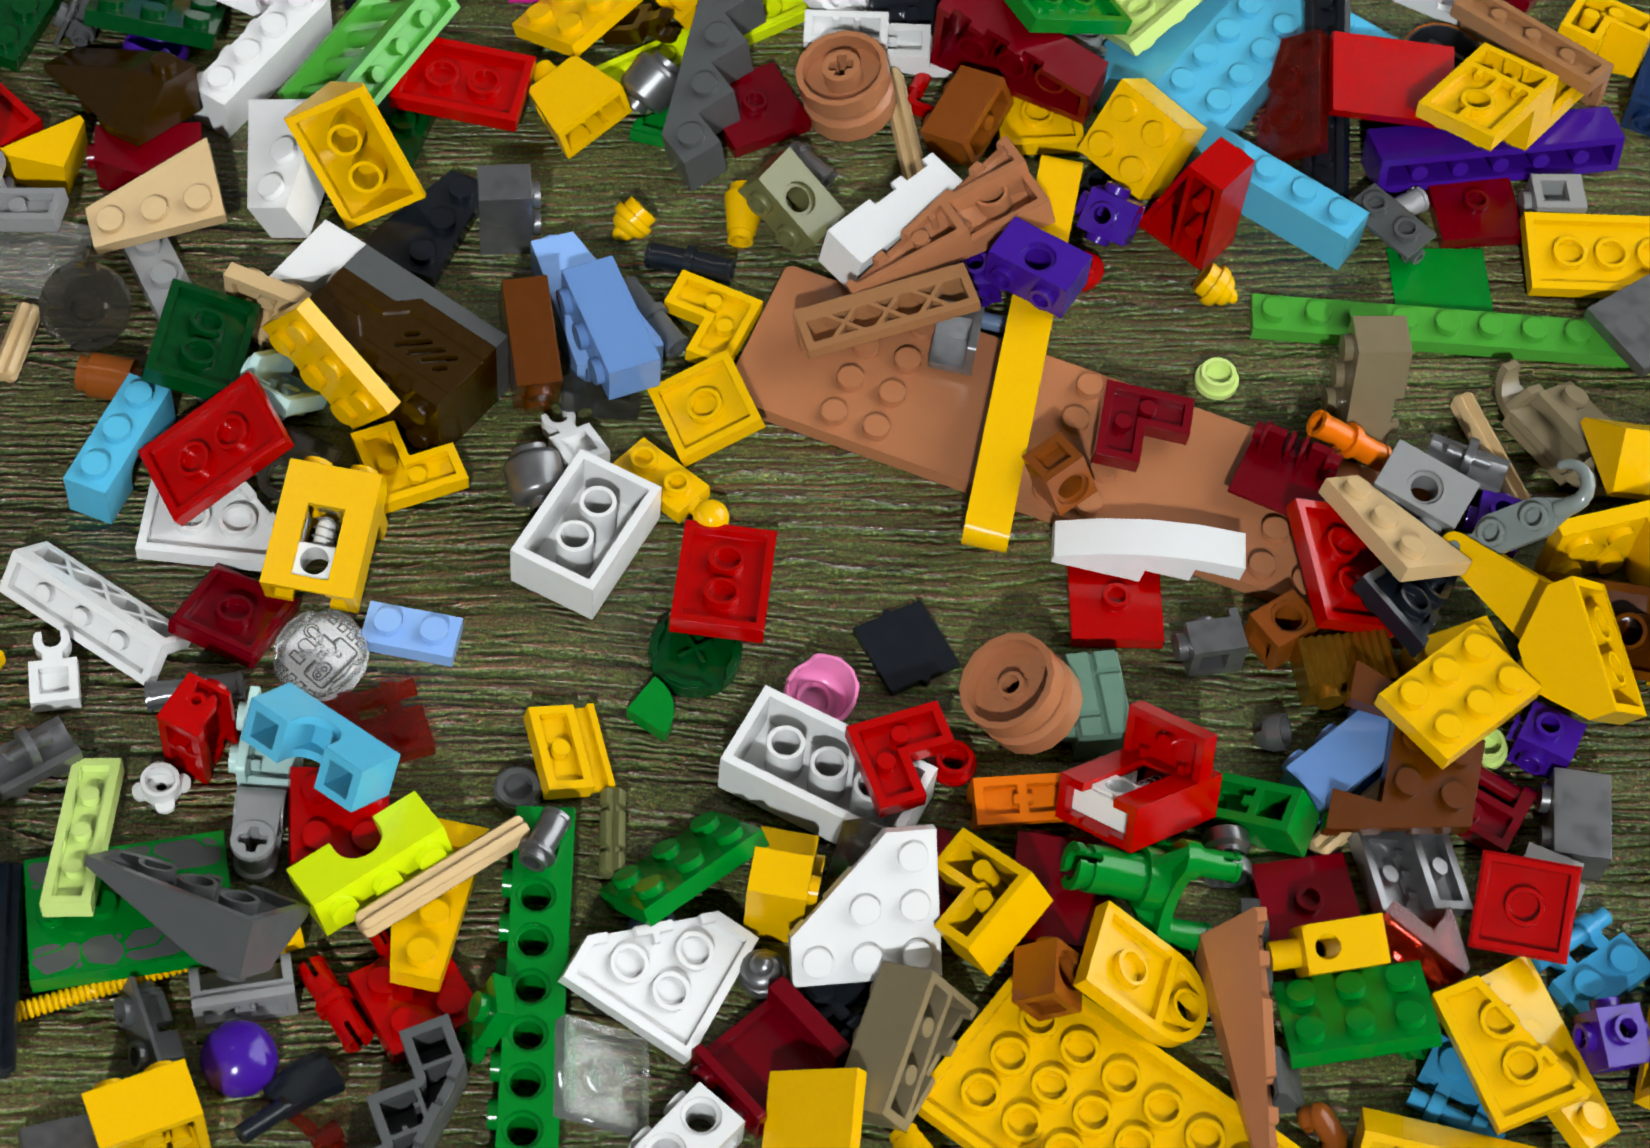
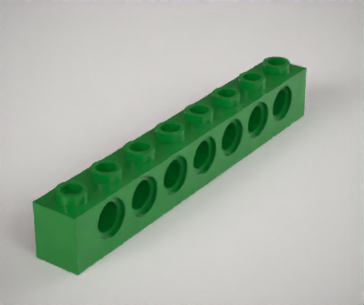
(537, 974)

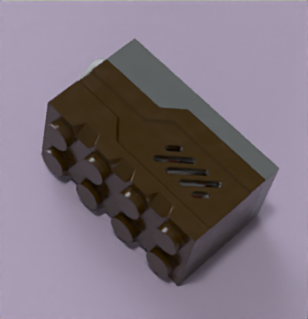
(420, 344)

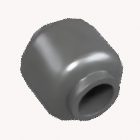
(650, 82)
(532, 474)

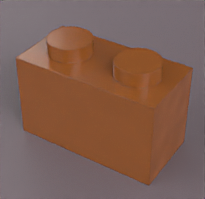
(967, 116)

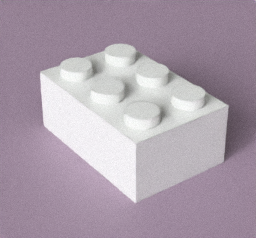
(585, 533)

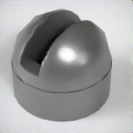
(1274, 732)

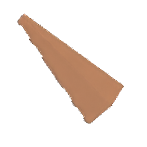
(964, 219)
(1241, 1012)

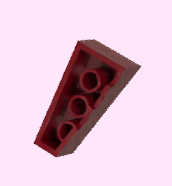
(1036, 66)

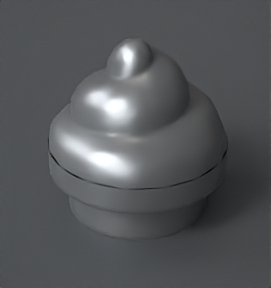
(760, 970)

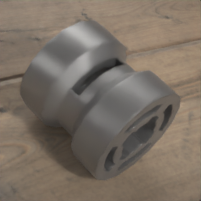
(1229, 838)

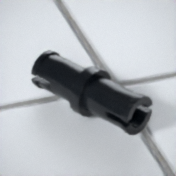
(701, 263)

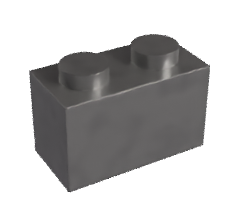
(507, 209)
(1577, 818)

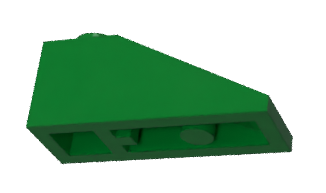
(1273, 813)

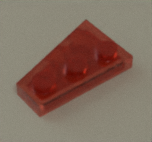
(1298, 102)

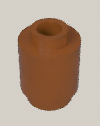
(103, 374)

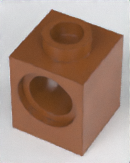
(1059, 473)
(1270, 641)
(1045, 979)

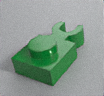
(489, 1017)

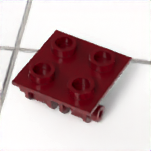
(1283, 468)

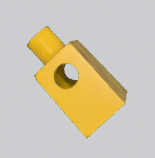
(577, 102)
(1346, 942)

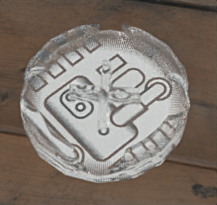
(321, 653)

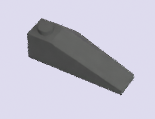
(213, 924)

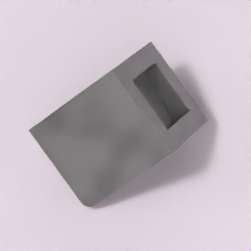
(956, 343)

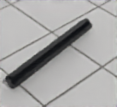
(10, 962)

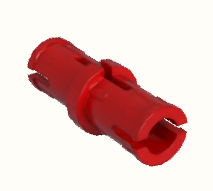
(334, 1004)

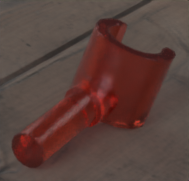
(327, 1136)

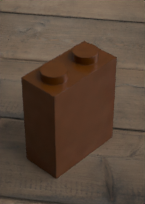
(532, 343)

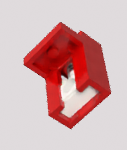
(1148, 787)

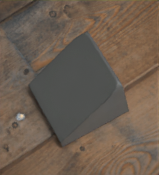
(1287, 1085)

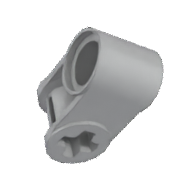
(257, 831)

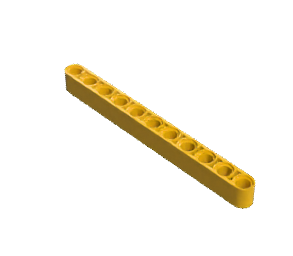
(1017, 384)

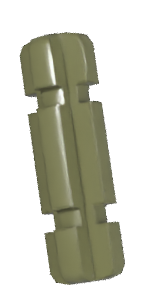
(612, 831)

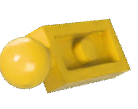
(681, 489)

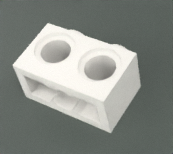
(686, 1107)

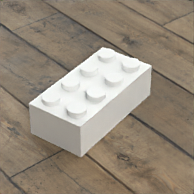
(803, 768)

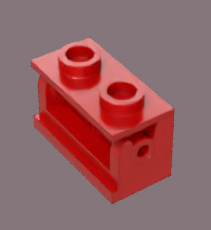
(196, 725)

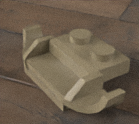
(1548, 423)

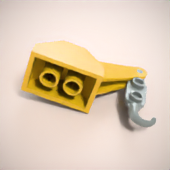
(1563, 625)

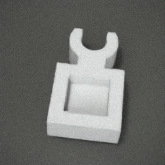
(569, 438)
(55, 677)

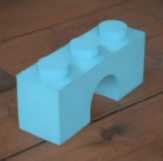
(102, 470)
(294, 724)

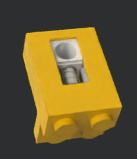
(330, 502)

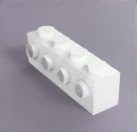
(260, 61)

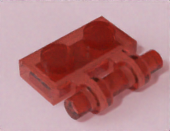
(400, 728)

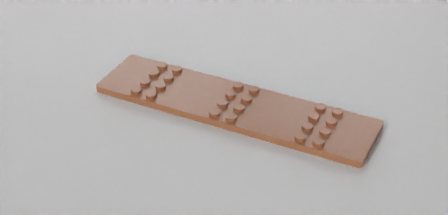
(932, 423)

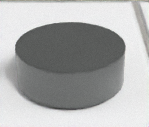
(517, 788)

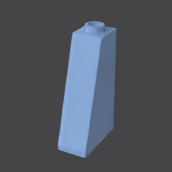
(548, 258)

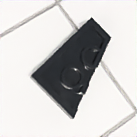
(430, 230)
(1404, 607)

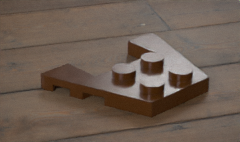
(1412, 788)

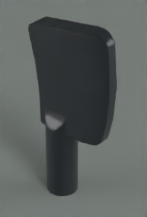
(292, 1092)

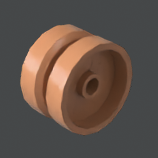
(846, 86)
(1020, 693)

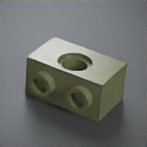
(813, 206)

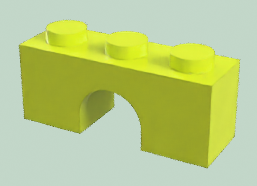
(341, 886)

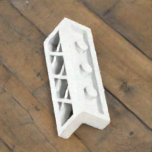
(90, 609)

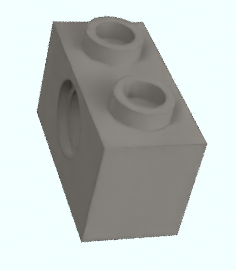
(1448, 488)

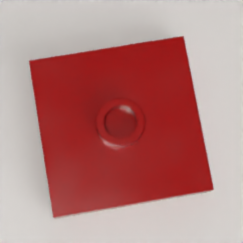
(1114, 610)
(1525, 907)

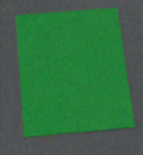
(1442, 280)

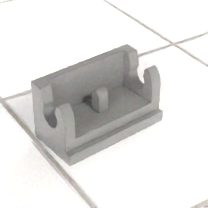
(257, 998)

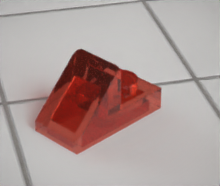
(1436, 946)

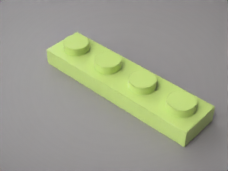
(82, 830)

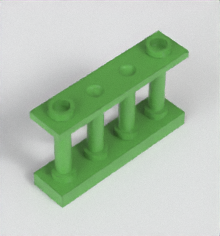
(371, 46)

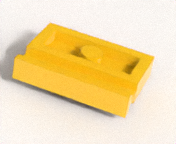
(568, 751)

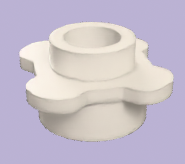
(159, 774)

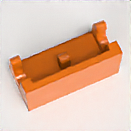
(1013, 800)

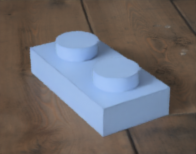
(412, 633)

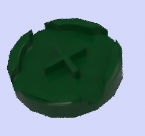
(693, 663)

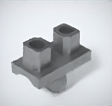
(1467, 459)
(35, 756)

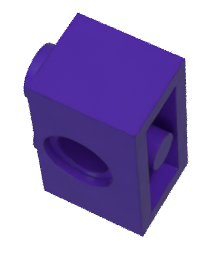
(1037, 267)

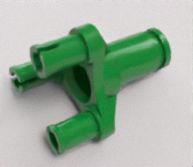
(1150, 881)

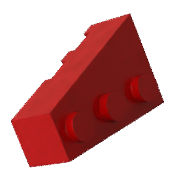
(1202, 205)

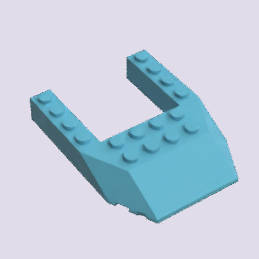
(1220, 73)

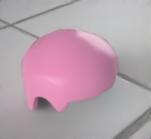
(824, 684)

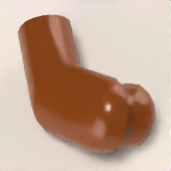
(1324, 1122)

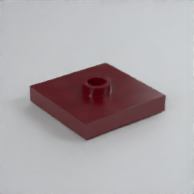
(766, 112)
(1475, 213)
(232, 616)
(1304, 892)

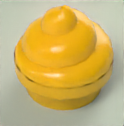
(631, 220)
(1215, 286)

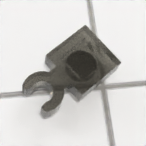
(581, 394)

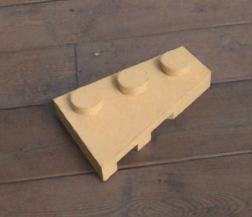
(161, 203)
(1391, 533)

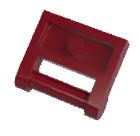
(1494, 821)

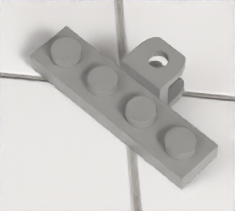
(29, 207)

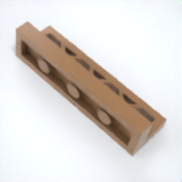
(1540, 45)
(885, 310)

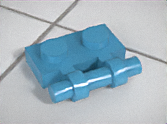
(1608, 971)
(1449, 1080)

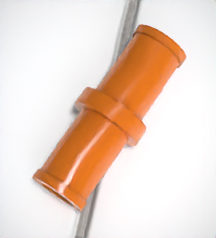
(1348, 439)

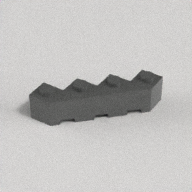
(702, 93)
(420, 1108)

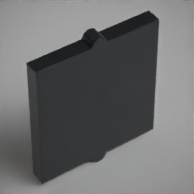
(905, 648)

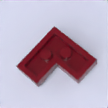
(1136, 412)

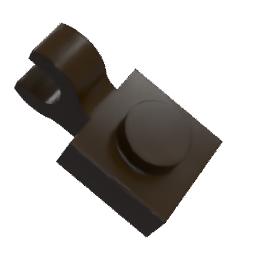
(643, 22)

